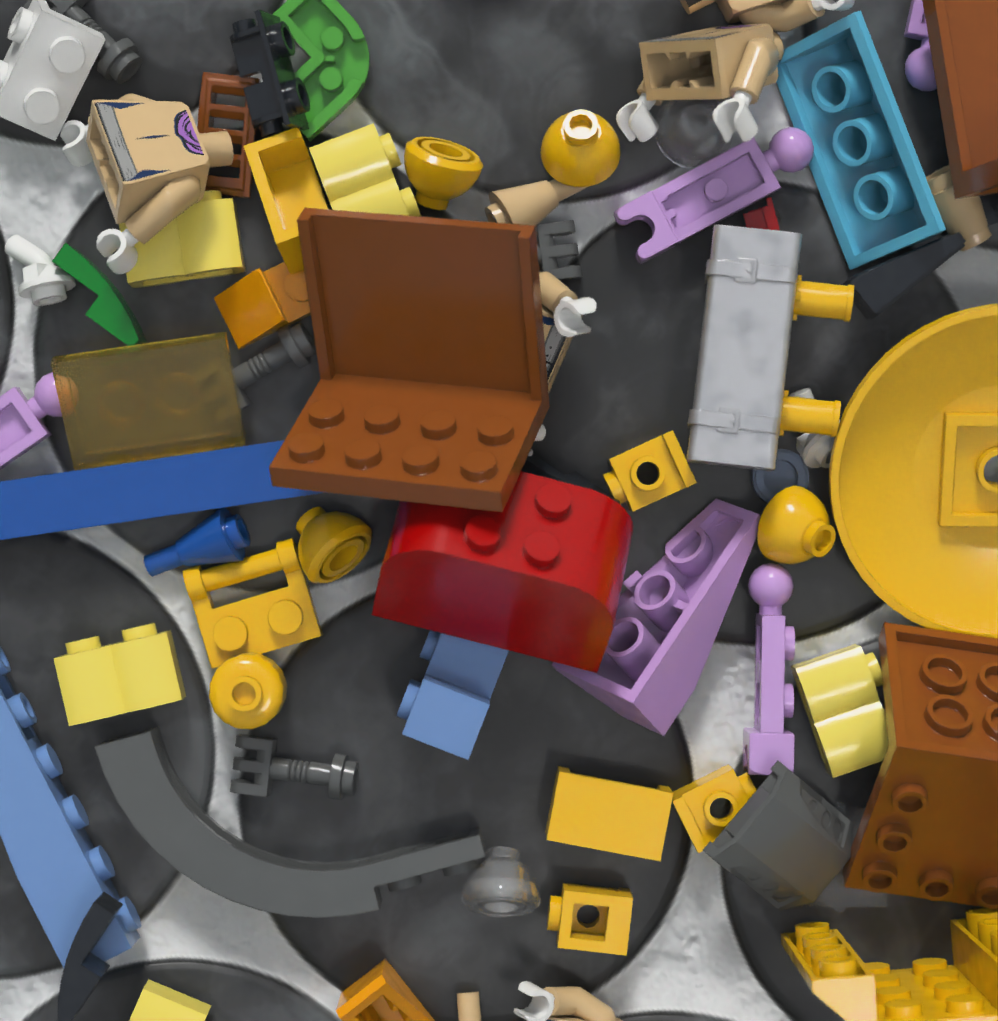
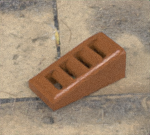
(208, 110)

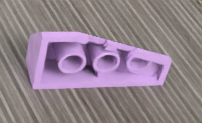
(671, 619)

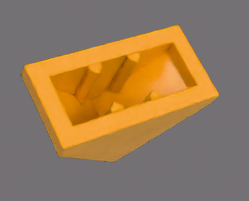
(380, 997)

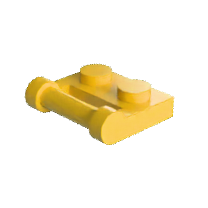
(257, 622)

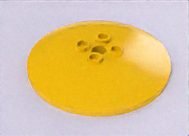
(913, 477)

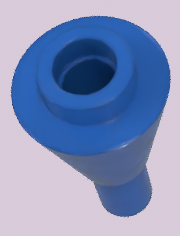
(213, 541)

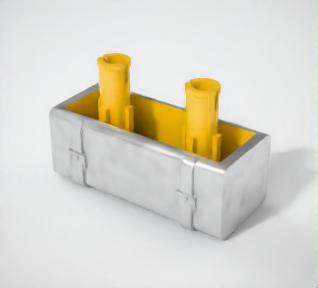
(745, 349)

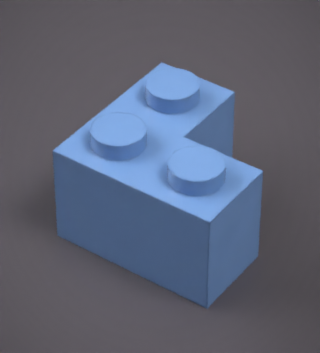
(453, 694)

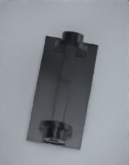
(268, 51)

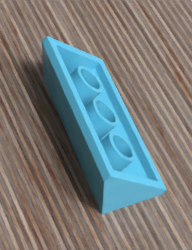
(859, 142)

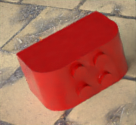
(517, 579)

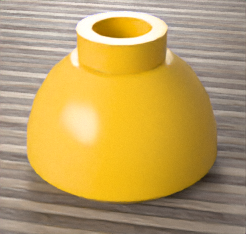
(580, 149)
(440, 170)
(795, 527)
(331, 544)

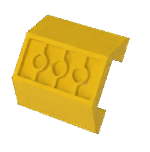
(910, 994)

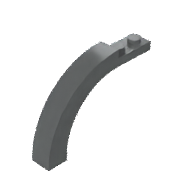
(242, 873)

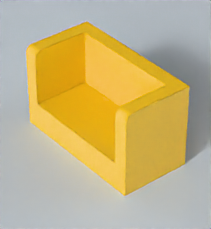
(286, 187)
(608, 815)

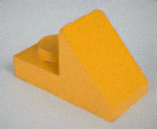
(263, 303)

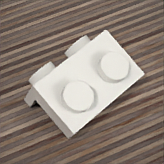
(45, 68)

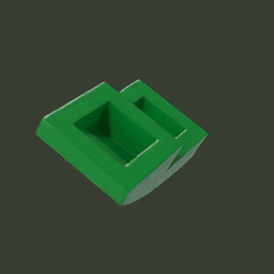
(110, 307)

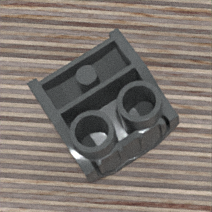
(785, 841)

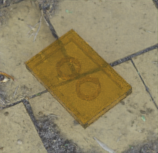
(149, 401)

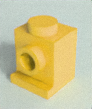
(670, 462)
(695, 799)
(605, 934)

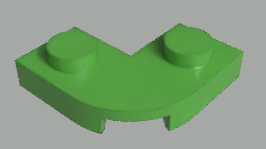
(336, 54)

